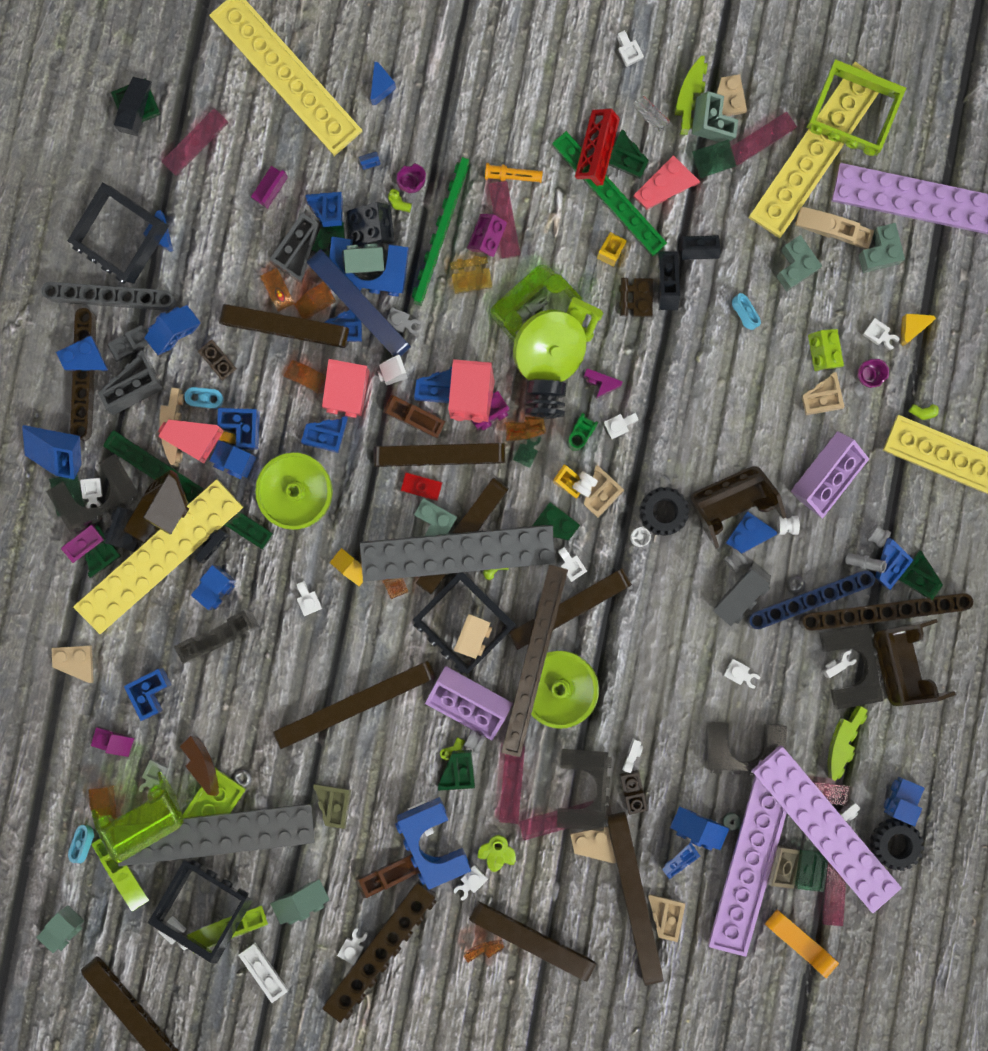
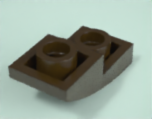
(217, 360)
(633, 792)

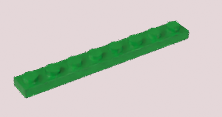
(613, 198)
(442, 223)

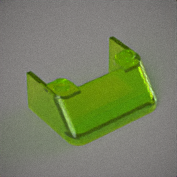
(505, 309)
(141, 825)

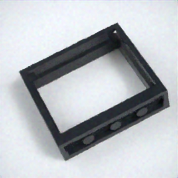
(144, 251)
(460, 665)
(170, 896)

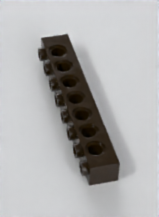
(334, 1004)

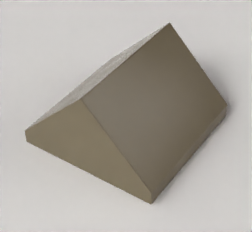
(784, 867)

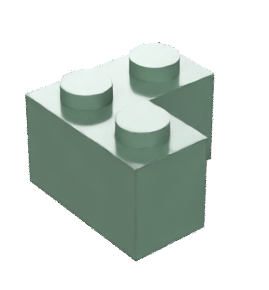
(710, 122)
(886, 252)
(363, 260)
(802, 263)
(438, 518)
(300, 903)
(61, 928)

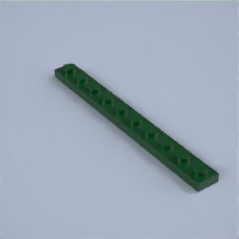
(155, 468)

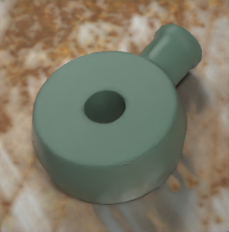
(736, 821)

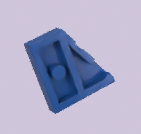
(327, 207)
(351, 321)
(82, 356)
(434, 388)
(325, 435)
(749, 533)
(897, 563)
(681, 861)

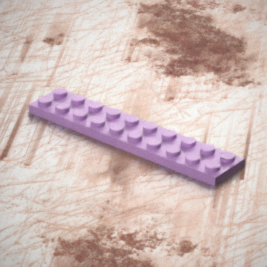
(911, 198)
(826, 829)
(748, 872)

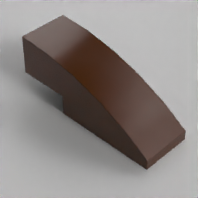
(413, 416)
(201, 765)
(386, 876)

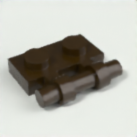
(642, 297)

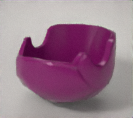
(411, 178)
(873, 373)

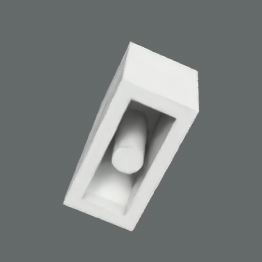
(392, 371)

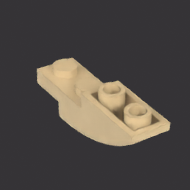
(834, 226)
(171, 412)

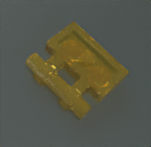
(471, 280)

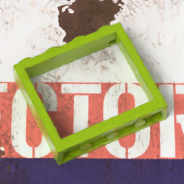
(866, 80)

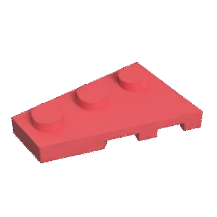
(666, 182)

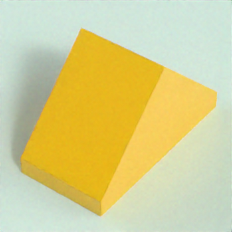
(611, 249)
(912, 325)
(565, 480)
(348, 566)

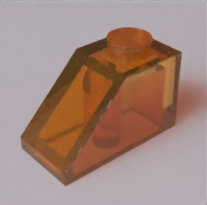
(314, 301)
(305, 376)
(103, 800)

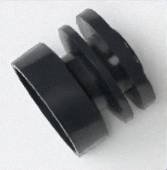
(545, 398)

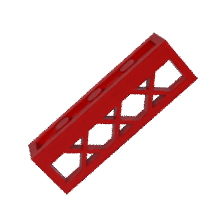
(604, 143)

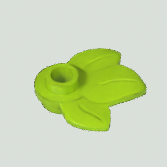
(497, 855)

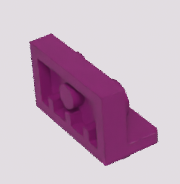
(487, 234)
(497, 411)

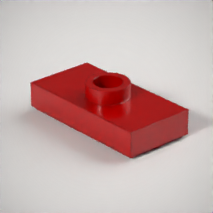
(421, 486)

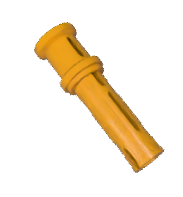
(491, 172)

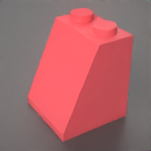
(345, 388)
(471, 390)
(191, 437)

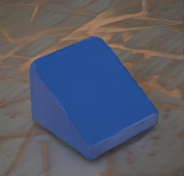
(369, 160)

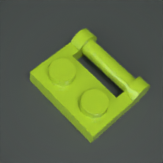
(579, 310)

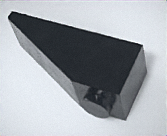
(132, 106)
(668, 280)

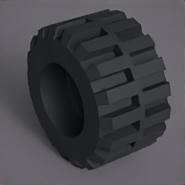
(675, 499)
(909, 854)

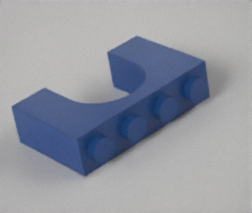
(393, 276)
(432, 869)

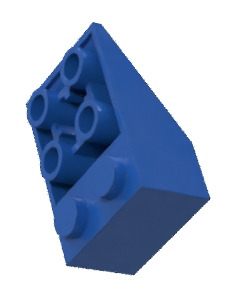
(53, 450)

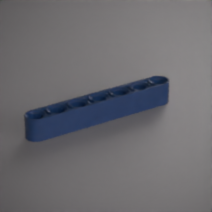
(358, 303)
(819, 597)

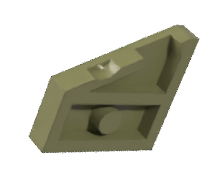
(333, 804)

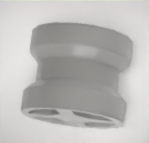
(878, 535)
(735, 561)
(474, 741)

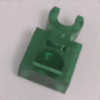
(526, 453)

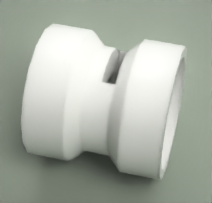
(585, 484)
(788, 525)
(642, 535)

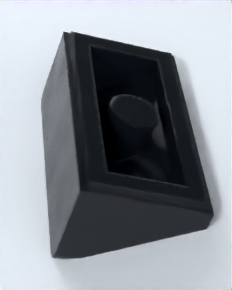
(700, 247)

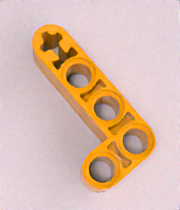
(802, 943)

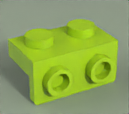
(825, 349)

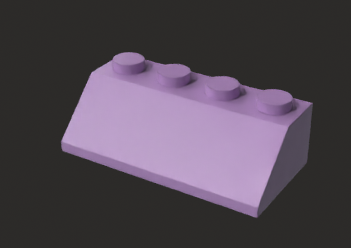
(830, 474)
(469, 703)

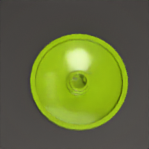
(549, 346)
(294, 491)
(565, 690)

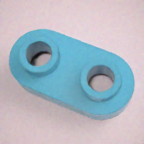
(746, 311)
(204, 398)
(80, 844)

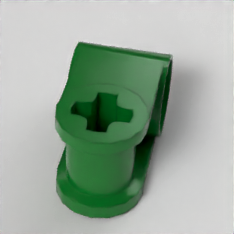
(583, 430)

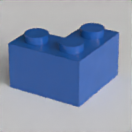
(171, 328)
(244, 422)
(232, 458)
(213, 587)
(143, 693)
(904, 801)
(699, 829)

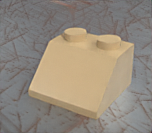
(472, 636)

